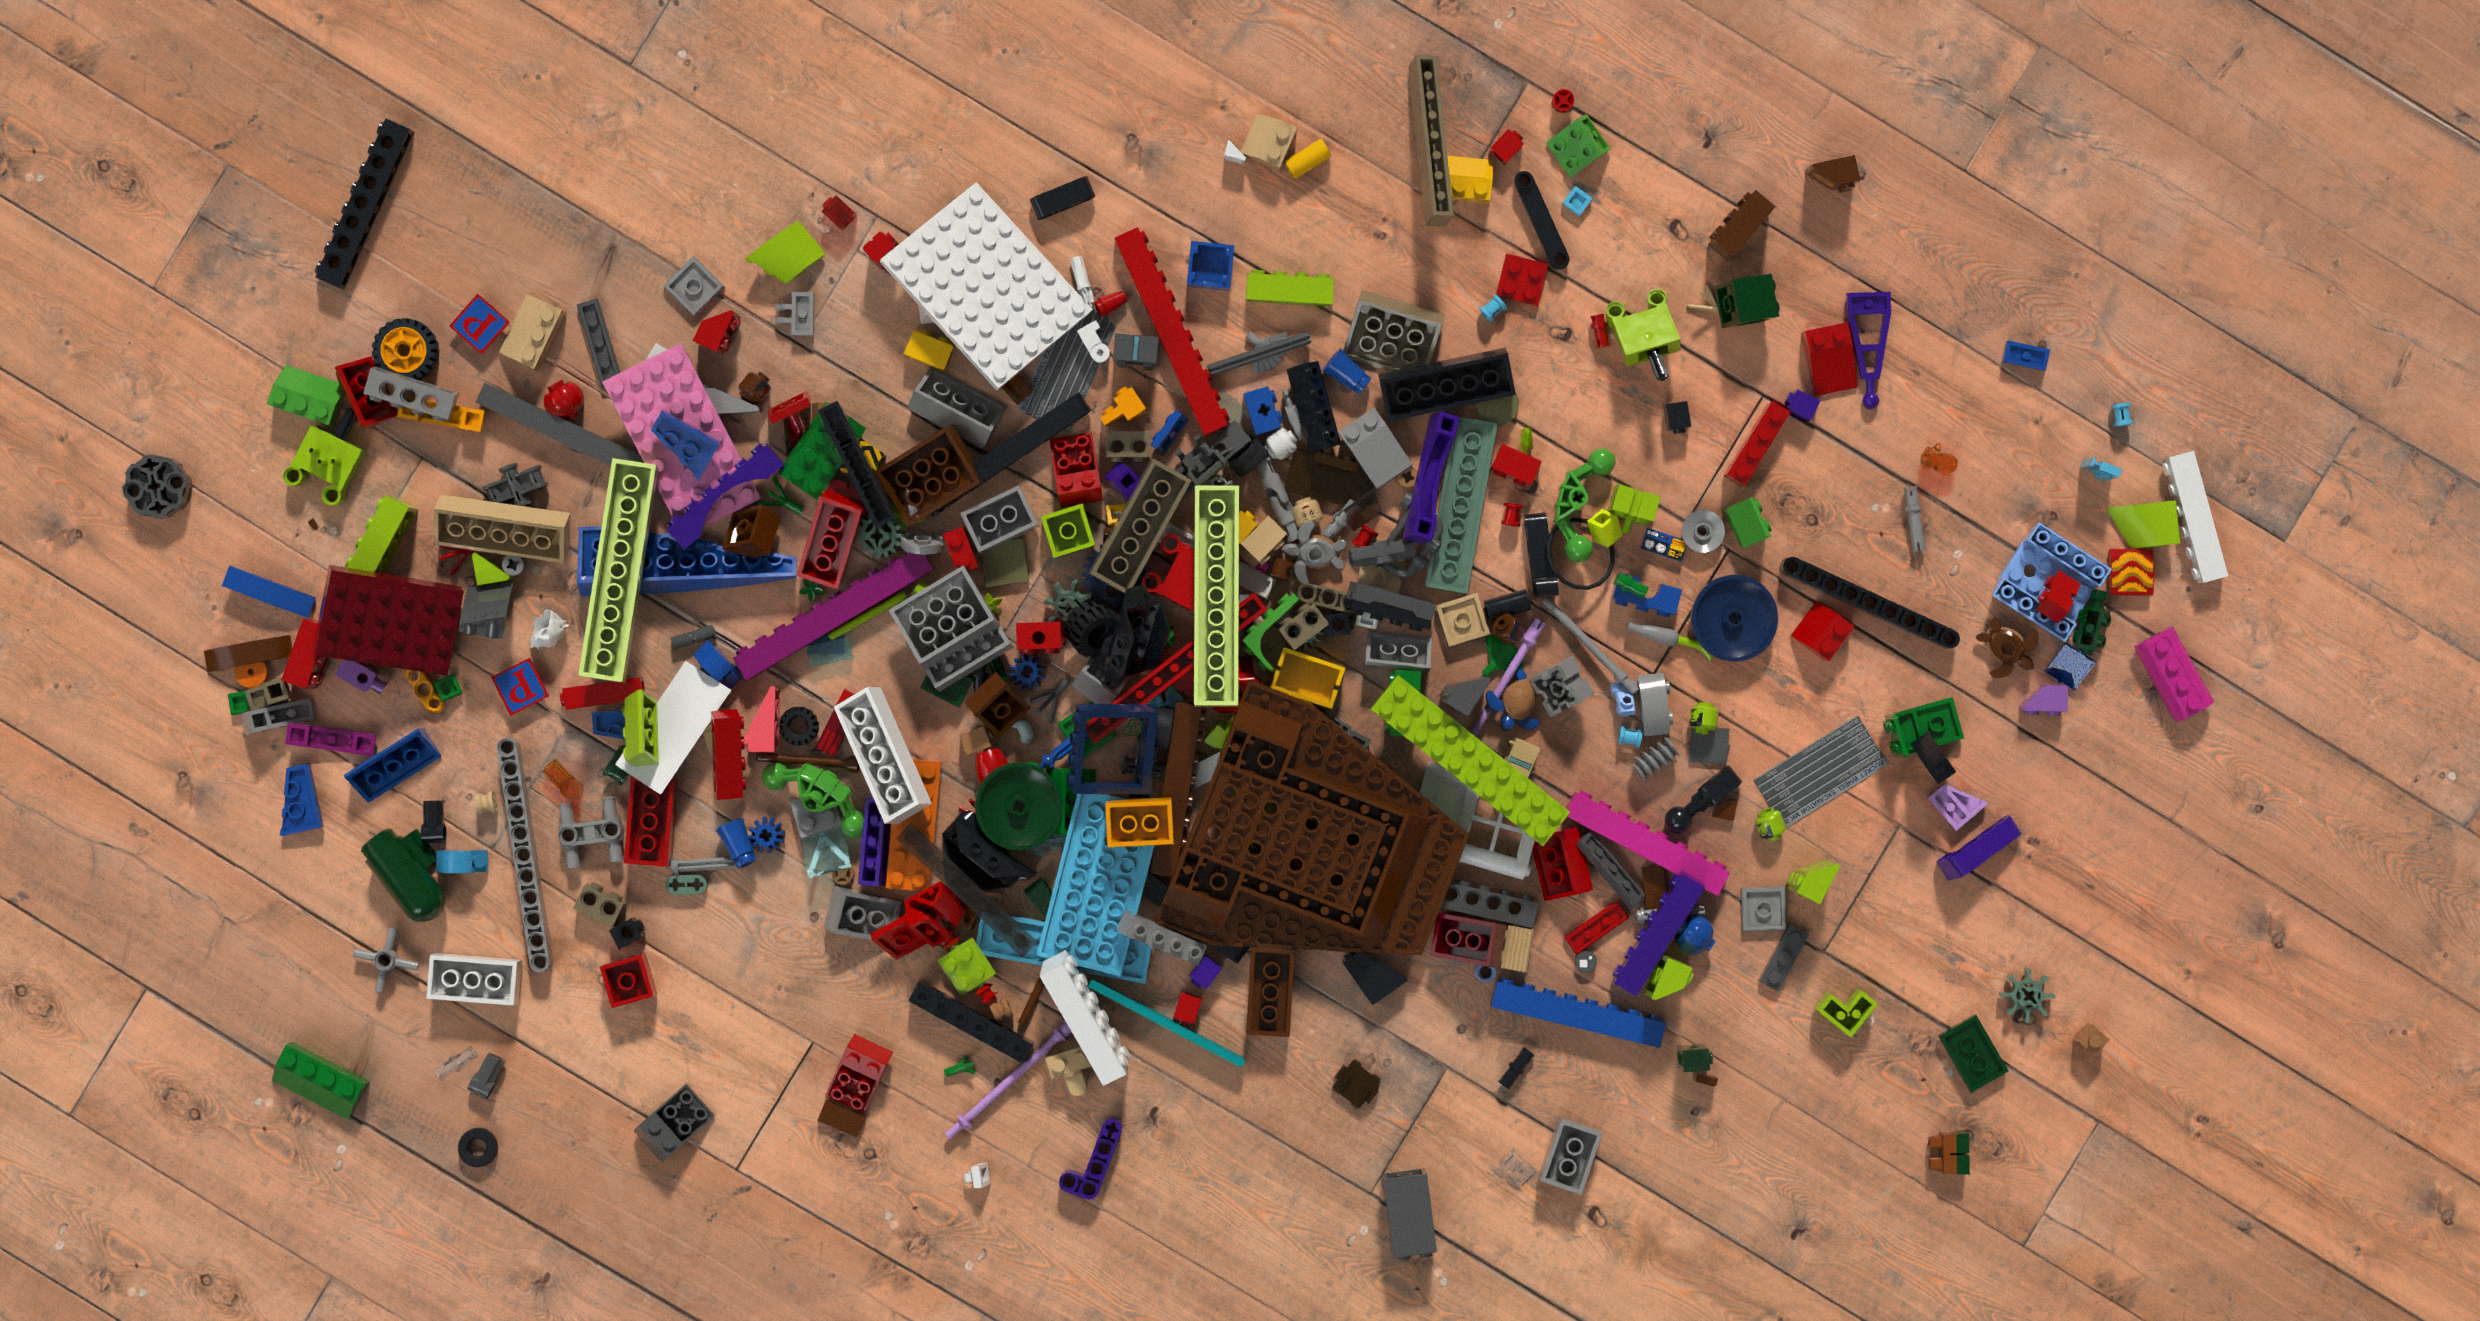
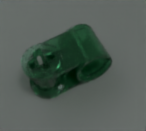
(614, 771)
(1039, 894)

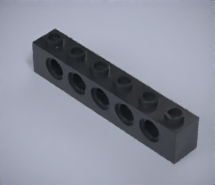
(971, 1021)

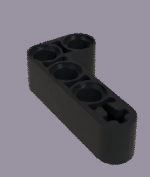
(1537, 534)

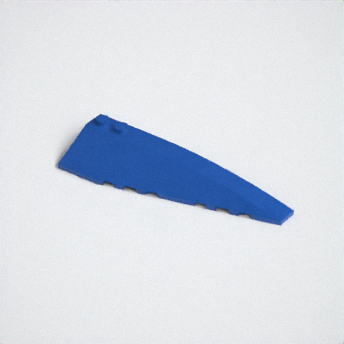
(696, 568)

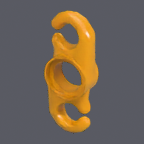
(425, 700)

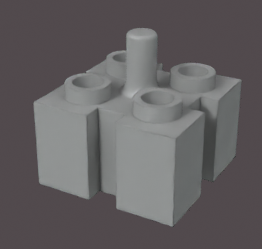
(1561, 686)

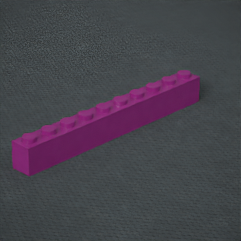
(831, 615)

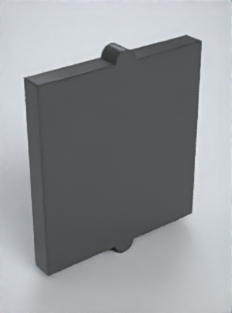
(1710, 747)

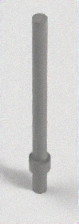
(1619, 675)

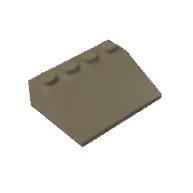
(1391, 333)

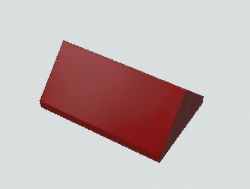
(354, 379)

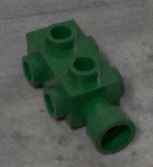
(2088, 627)

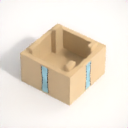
(1521, 755)

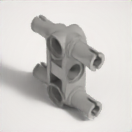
(591, 832)

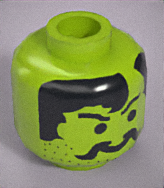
(1703, 718)
(1770, 824)

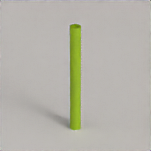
(867, 615)

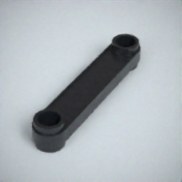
(1541, 220)

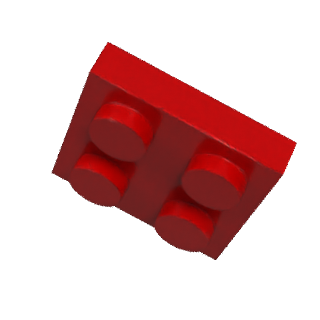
(1521, 280)

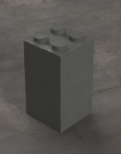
(1409, 1213)

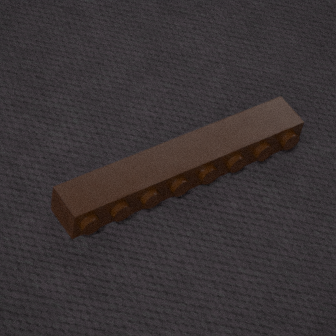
(1178, 781)

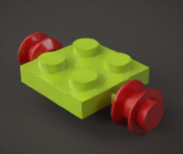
(967, 967)

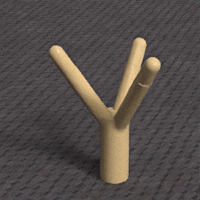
(1711, 299)

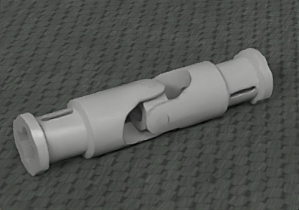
(1272, 483)

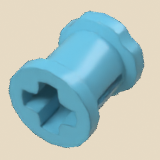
(1492, 308)
(2118, 416)
(1629, 736)

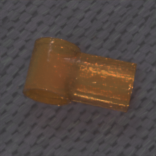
(562, 778)

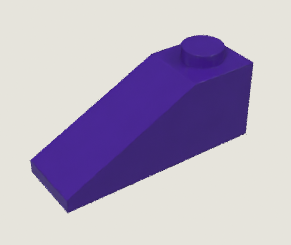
(1122, 480)

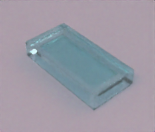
(829, 652)

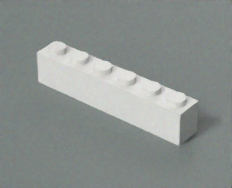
(2195, 517)

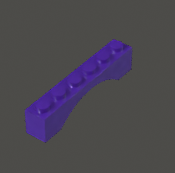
(758, 466)
(1422, 510)

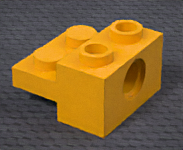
(1128, 406)

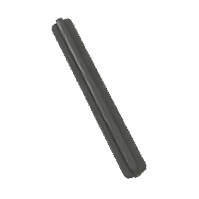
(1259, 354)

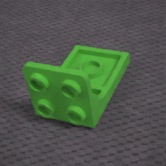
(1255, 632)

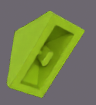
(488, 572)

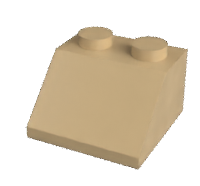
(1269, 141)

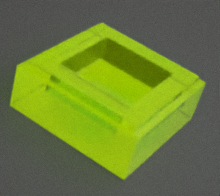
(1527, 441)

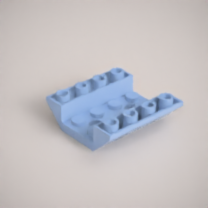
(2048, 555)

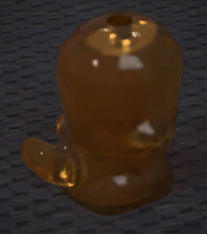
(1941, 462)

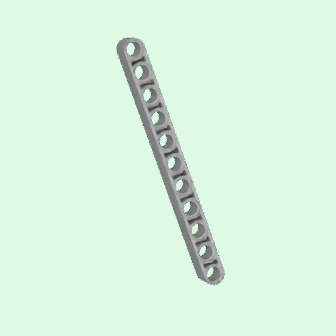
(521, 865)

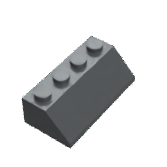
(1464, 694)

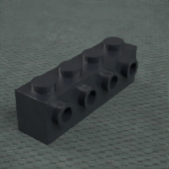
(1313, 406)

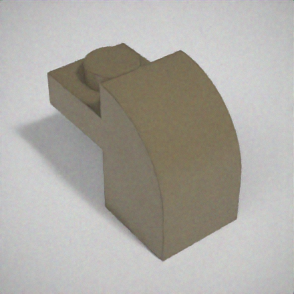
(268, 694)

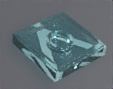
(826, 853)

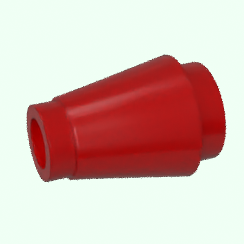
(1109, 303)

